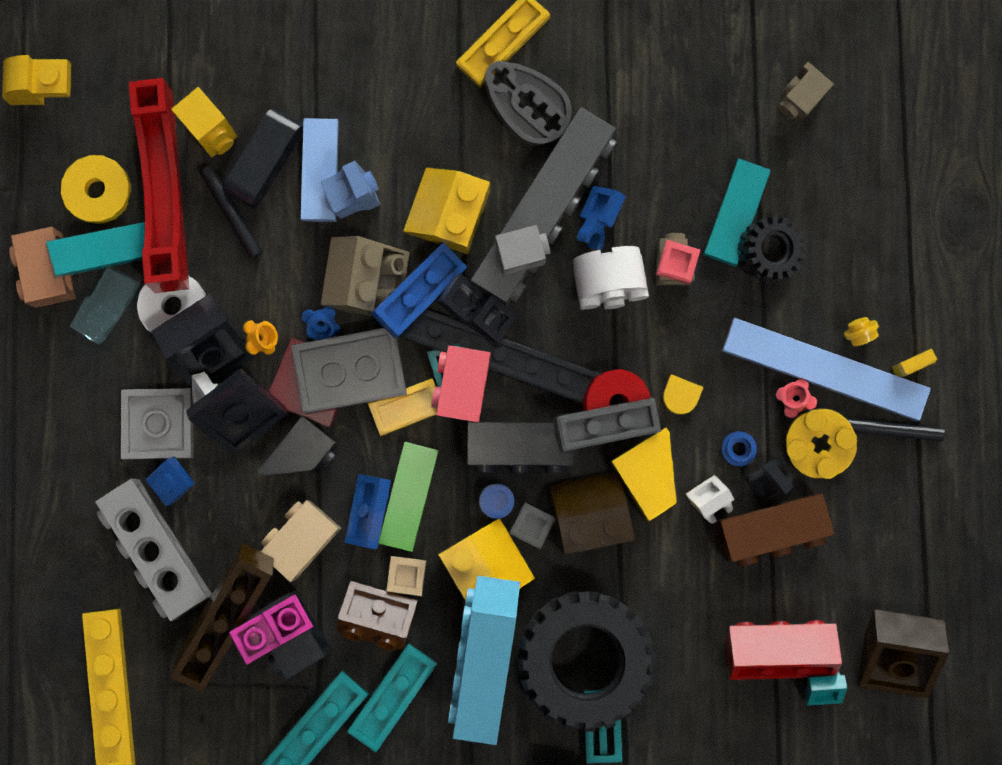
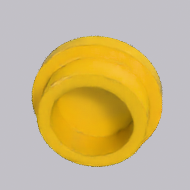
(862, 331)

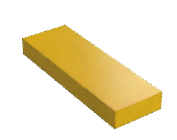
(503, 39)

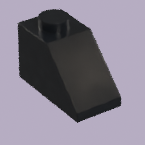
(301, 451)

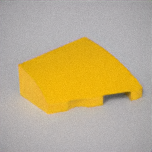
(649, 474)

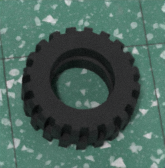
(596, 708)

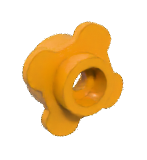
(260, 337)

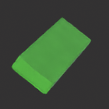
(408, 496)

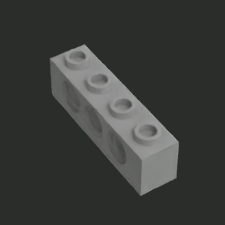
(113, 512)

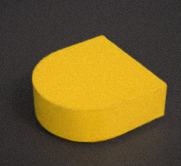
(680, 395)

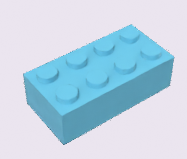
(483, 659)

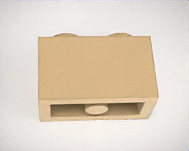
(299, 539)

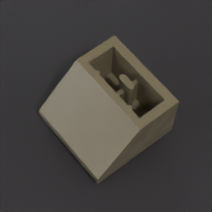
(362, 274)

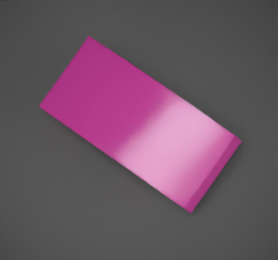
(270, 629)

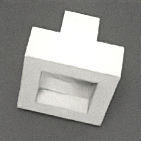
(711, 497)

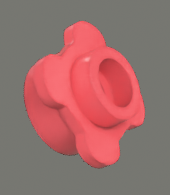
(793, 389)

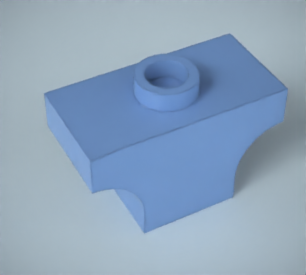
(351, 190)

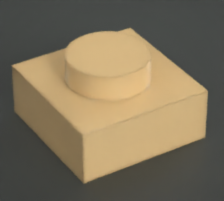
(406, 575)

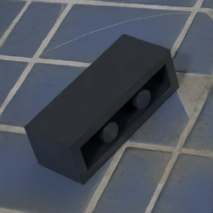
(515, 446)

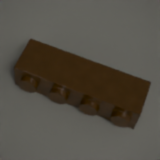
(223, 613)

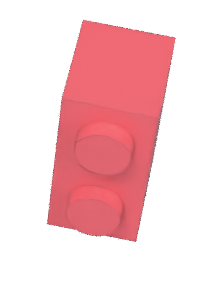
(462, 383)

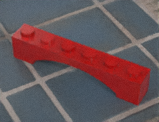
(164, 243)

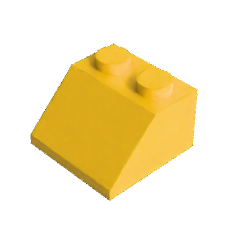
(448, 208)
(486, 554)

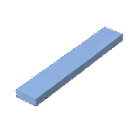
(826, 369)

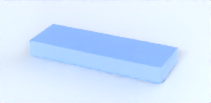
(318, 164)

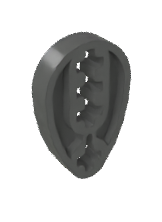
(544, 93)

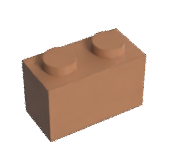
(37, 280)

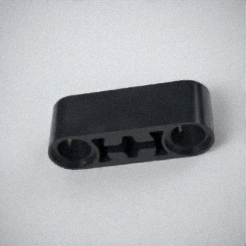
(263, 158)

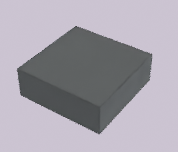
(532, 525)

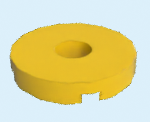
(80, 177)

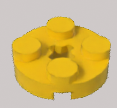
(825, 463)

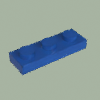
(418, 290)

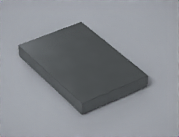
(348, 370)

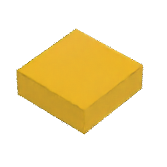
(914, 363)

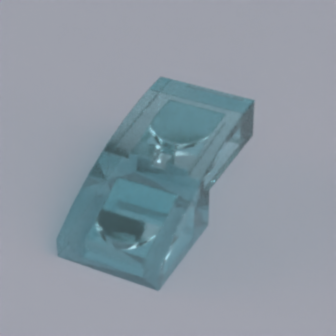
(106, 305)

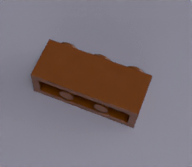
(775, 529)

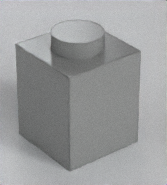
(522, 249)

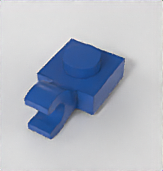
(598, 212)

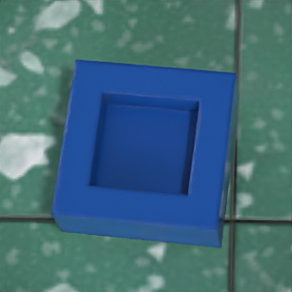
(170, 481)

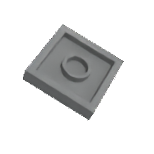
(156, 424)

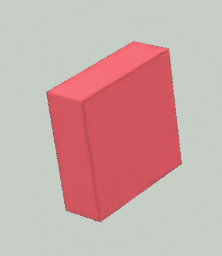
(678, 262)

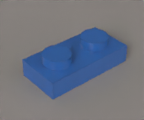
(367, 511)

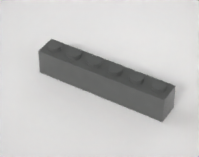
(550, 197)

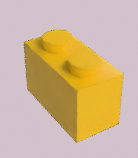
(205, 123)

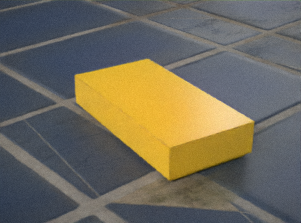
(404, 410)

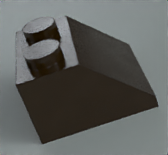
(591, 513)
(902, 653)

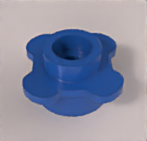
(321, 331)

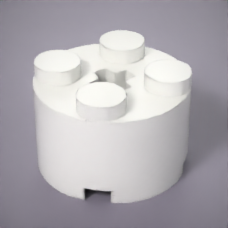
(610, 277)

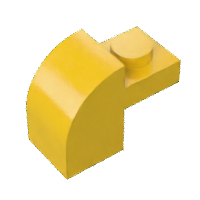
(30, 80)

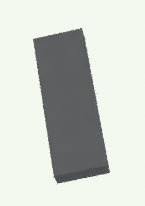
(606, 424)

